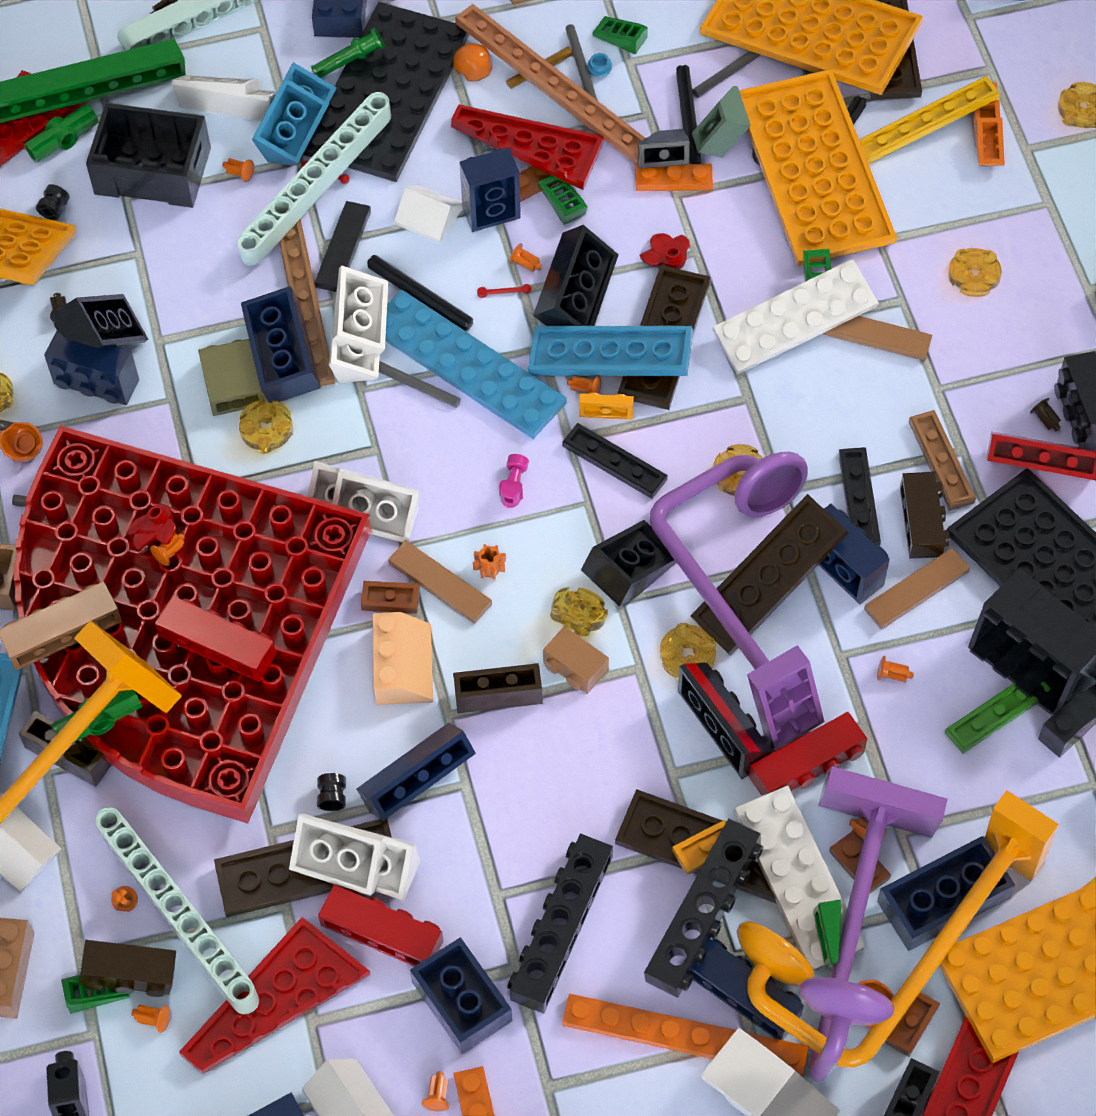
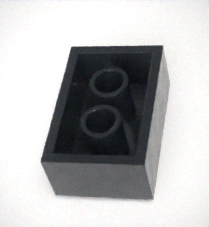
(1078, 395)

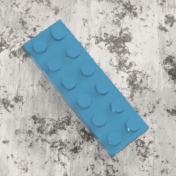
(610, 350)

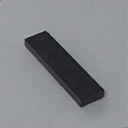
(342, 244)
(615, 460)
(859, 491)

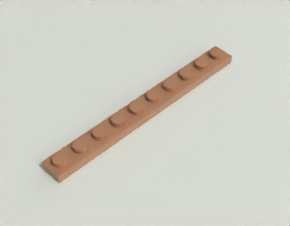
(550, 81)

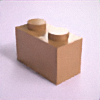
(575, 660)

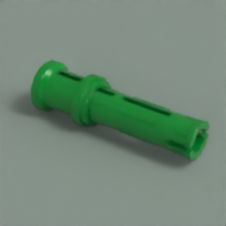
(358, 49)

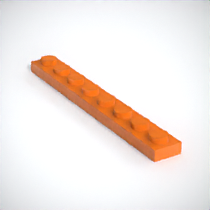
(667, 1030)

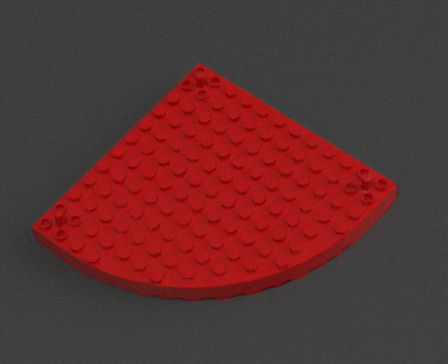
(246, 554)

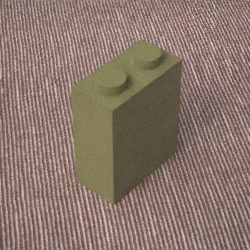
(230, 376)

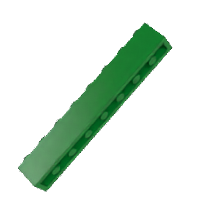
(90, 79)

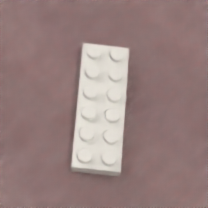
(795, 316)
(792, 867)

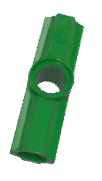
(61, 133)
(120, 706)

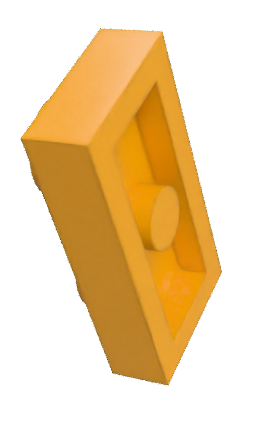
(606, 406)
(694, 850)

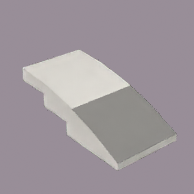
(763, 1083)

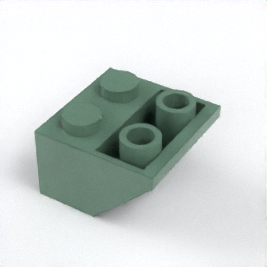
(722, 125)

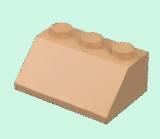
(402, 659)

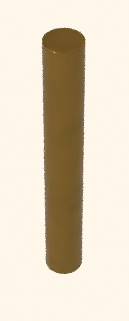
(553, 60)

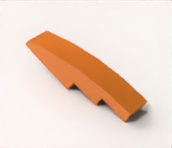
(989, 134)

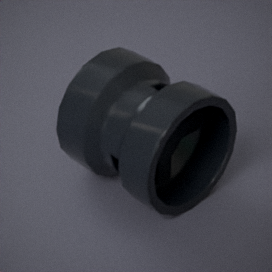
(51, 204)
(331, 792)

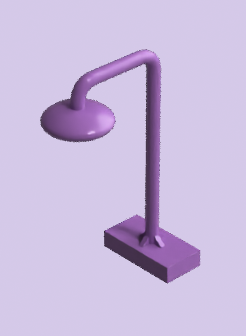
(785, 685)
(836, 998)

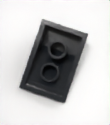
(628, 562)

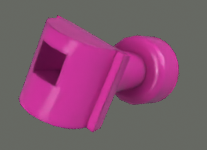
(512, 489)

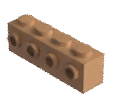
(56, 626)

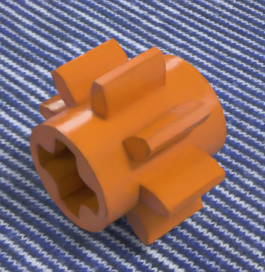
(491, 568)

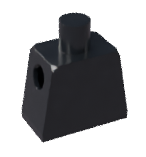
(66, 1086)

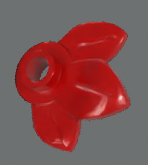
(666, 251)
(155, 524)

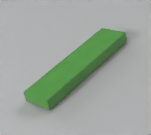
(990, 717)

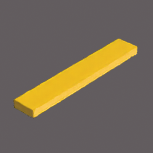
(929, 118)

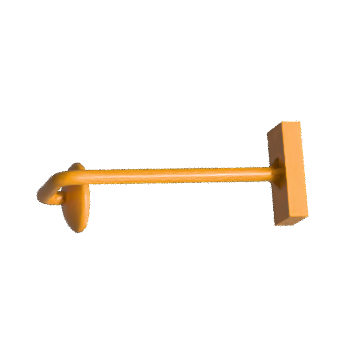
(124, 673)
(1019, 840)

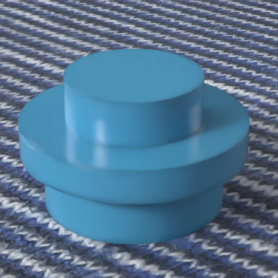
(599, 65)

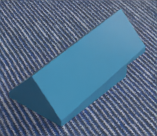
(293, 116)

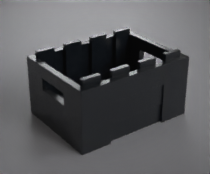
(155, 139)
(1035, 640)

